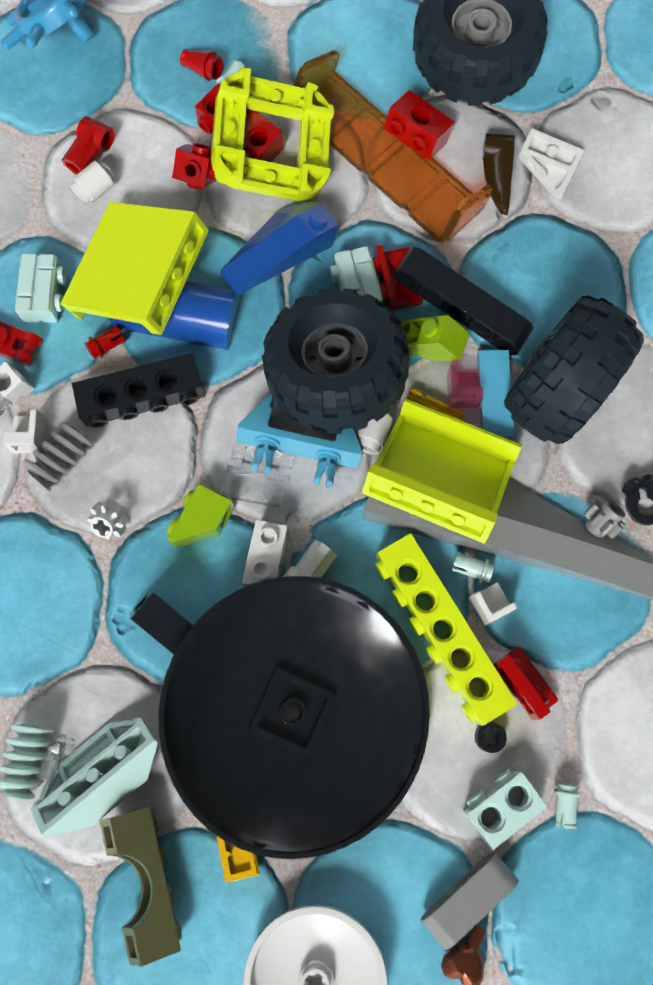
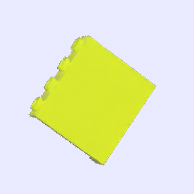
(136, 264)
(443, 470)

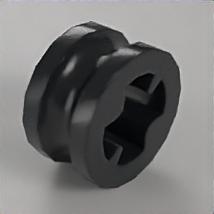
(501, 738)

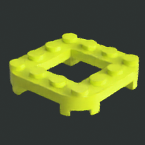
(228, 158)

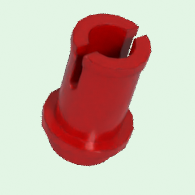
(103, 342)

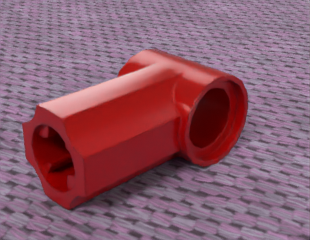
(90, 140)

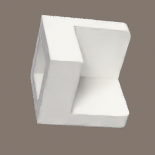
(26, 433)
(491, 604)

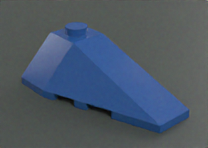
(281, 244)

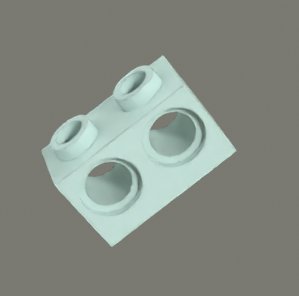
(509, 817)

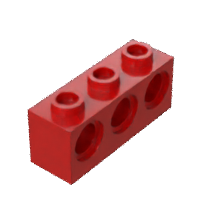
(257, 129)

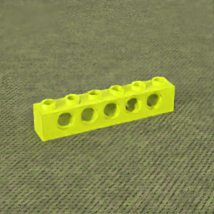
(496, 697)

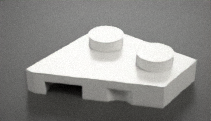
(550, 161)

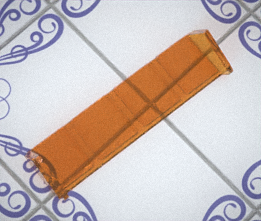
(419, 186)

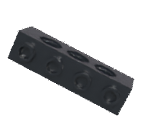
(92, 392)

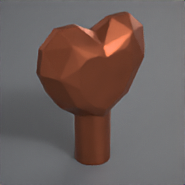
(465, 960)

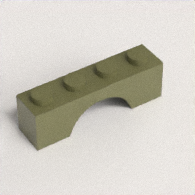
(152, 929)

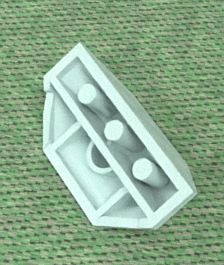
(96, 777)

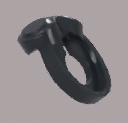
(632, 497)

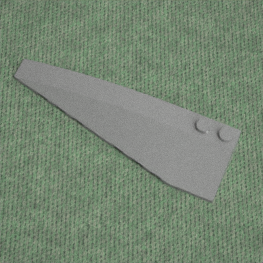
(538, 536)

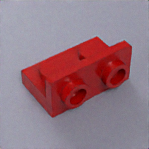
(392, 291)
(526, 683)

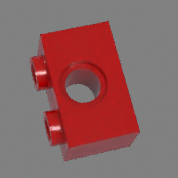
(418, 125)

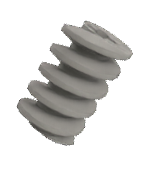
(57, 455)

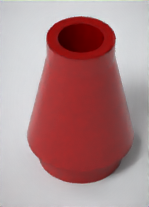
(204, 63)

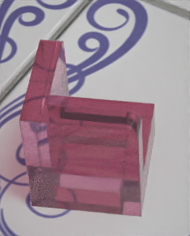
(463, 389)

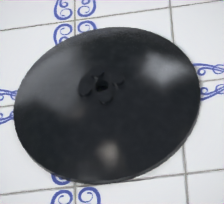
(308, 780)

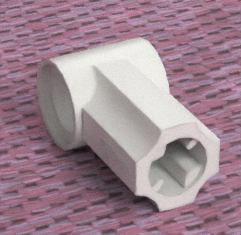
(314, 561)

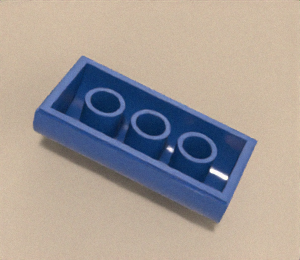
(200, 316)

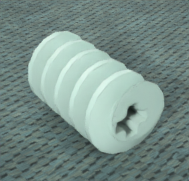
(23, 760)

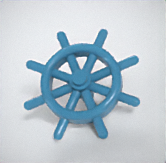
(42, 17)

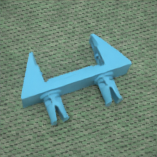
(256, 432)

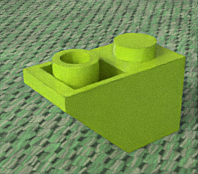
(435, 338)
(202, 517)

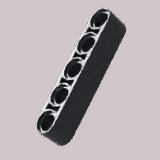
(463, 301)

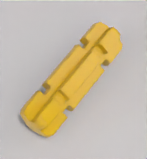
(433, 403)

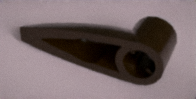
(498, 166)

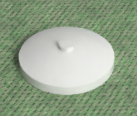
(315, 949)

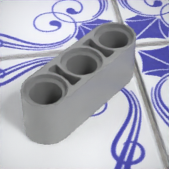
(469, 900)

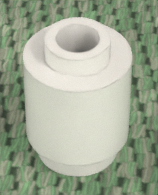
(92, 182)
(374, 435)

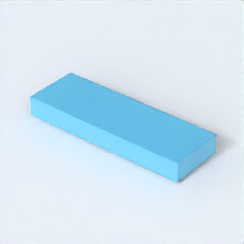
(496, 383)

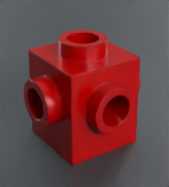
(194, 166)

